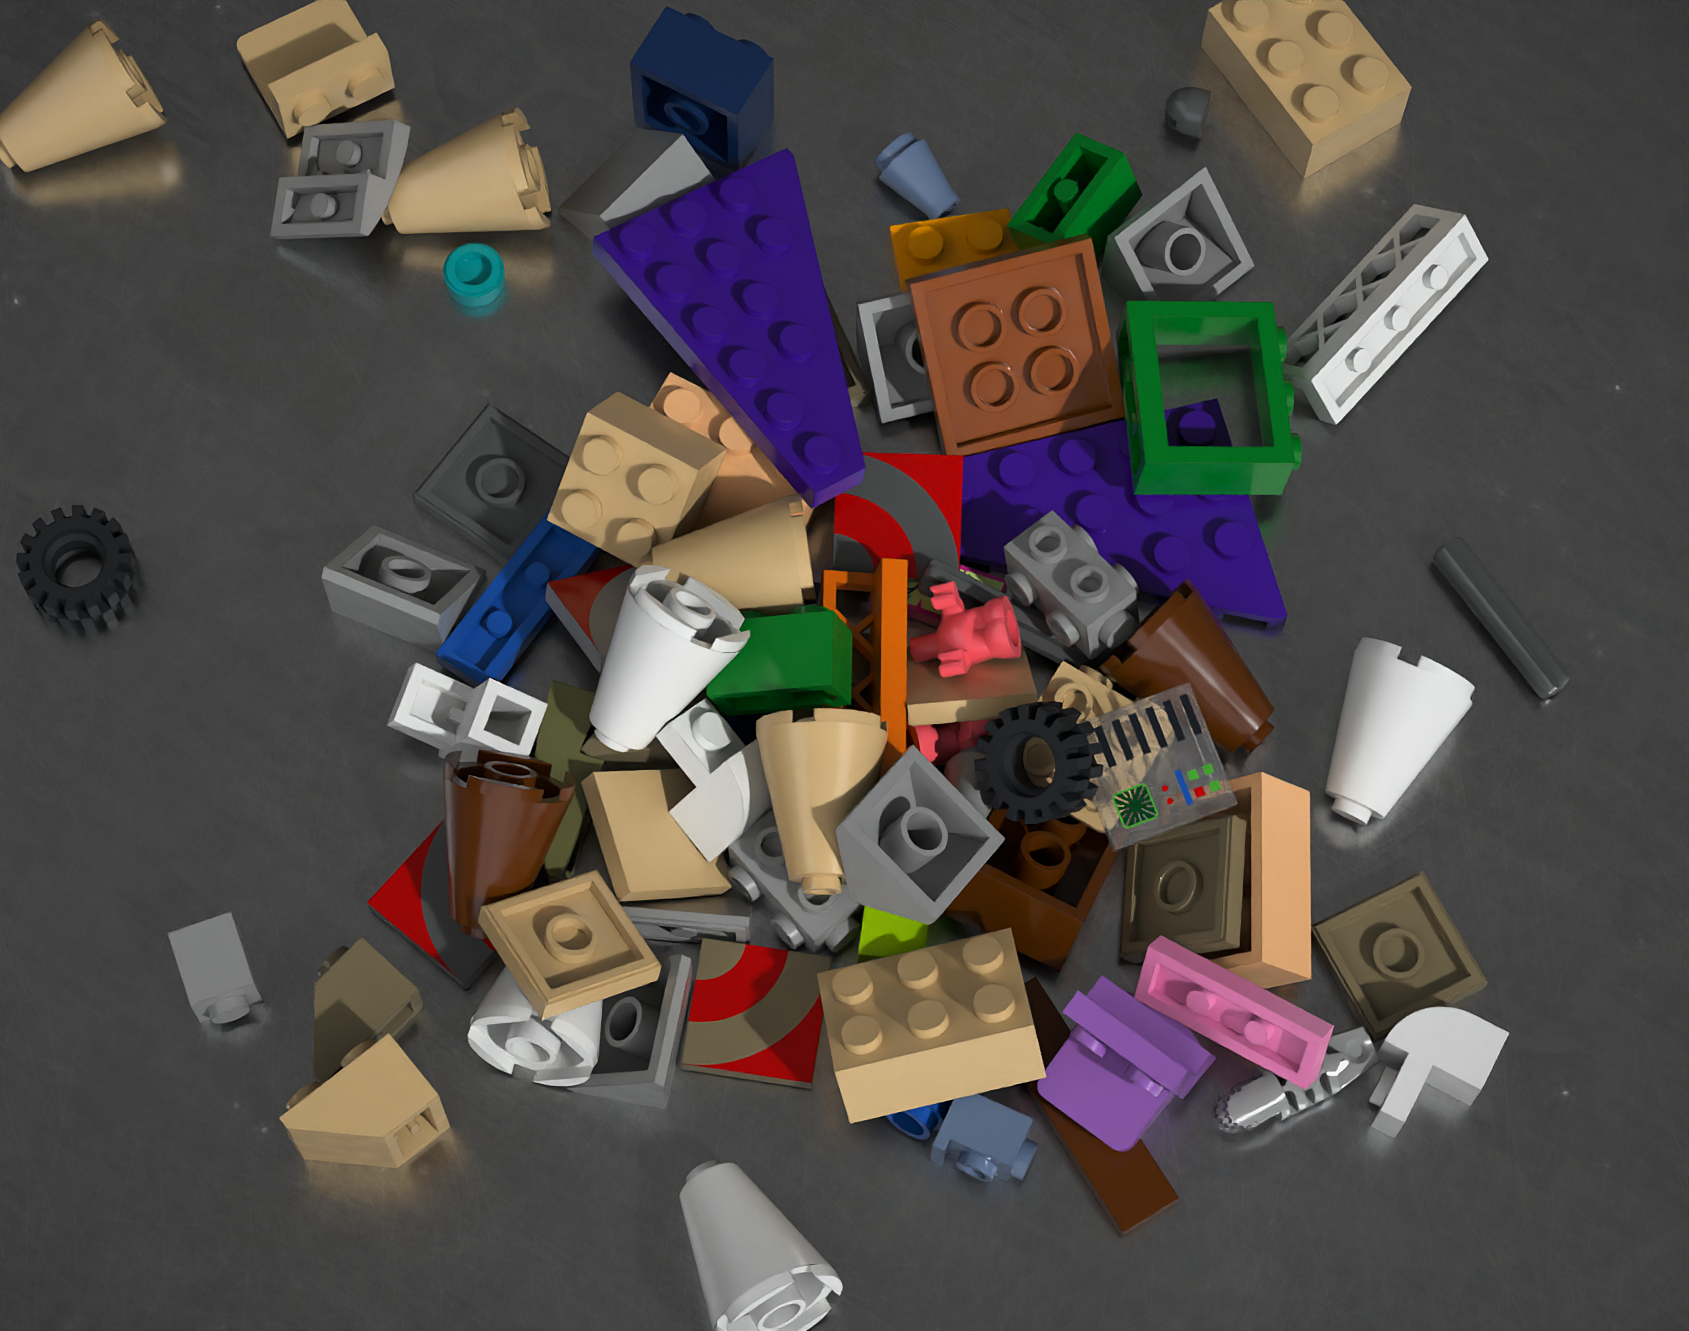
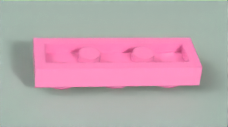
(1233, 1012)

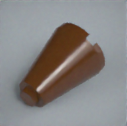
(1185, 645)
(498, 828)

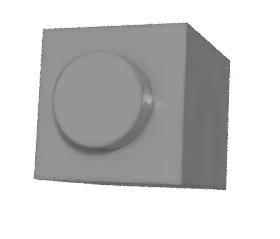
(215, 969)

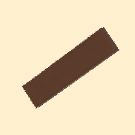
(1124, 1183)

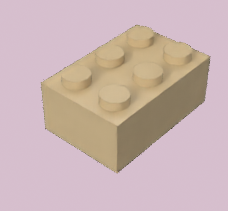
(1306, 75)
(930, 1025)

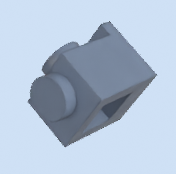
(985, 1139)

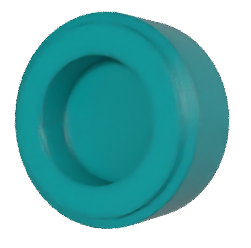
(474, 274)

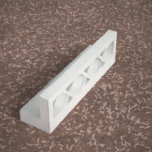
(1386, 312)

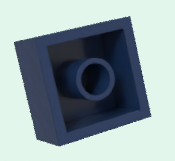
(703, 87)

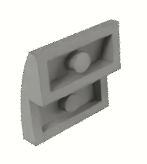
(341, 180)

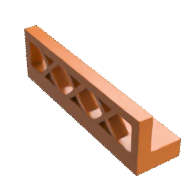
(886, 648)

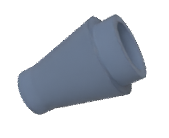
(915, 175)

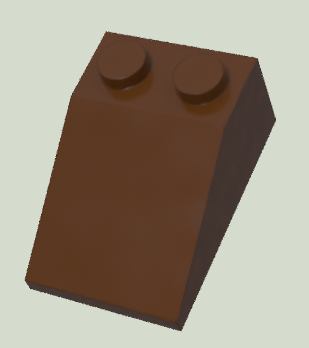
(1037, 885)

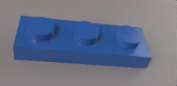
(514, 605)

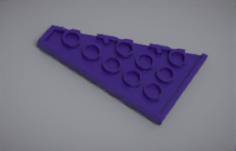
(747, 309)
(1152, 536)

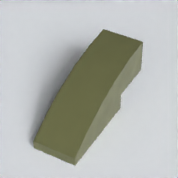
(559, 742)

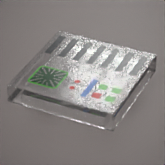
(1156, 768)

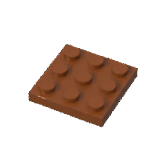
(1016, 347)

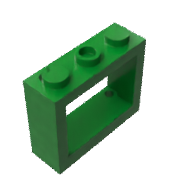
(1205, 469)

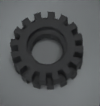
(67, 534)
(1007, 770)

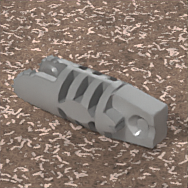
(1269, 1095)

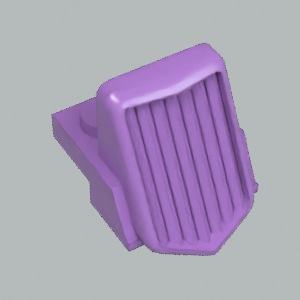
(1121, 1065)

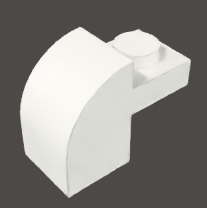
(465, 717)
(727, 778)
(1435, 1048)

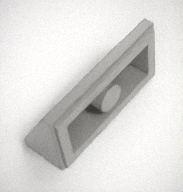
(692, 918)

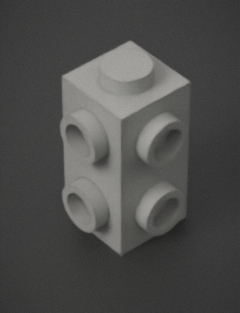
(1072, 585)
(798, 917)

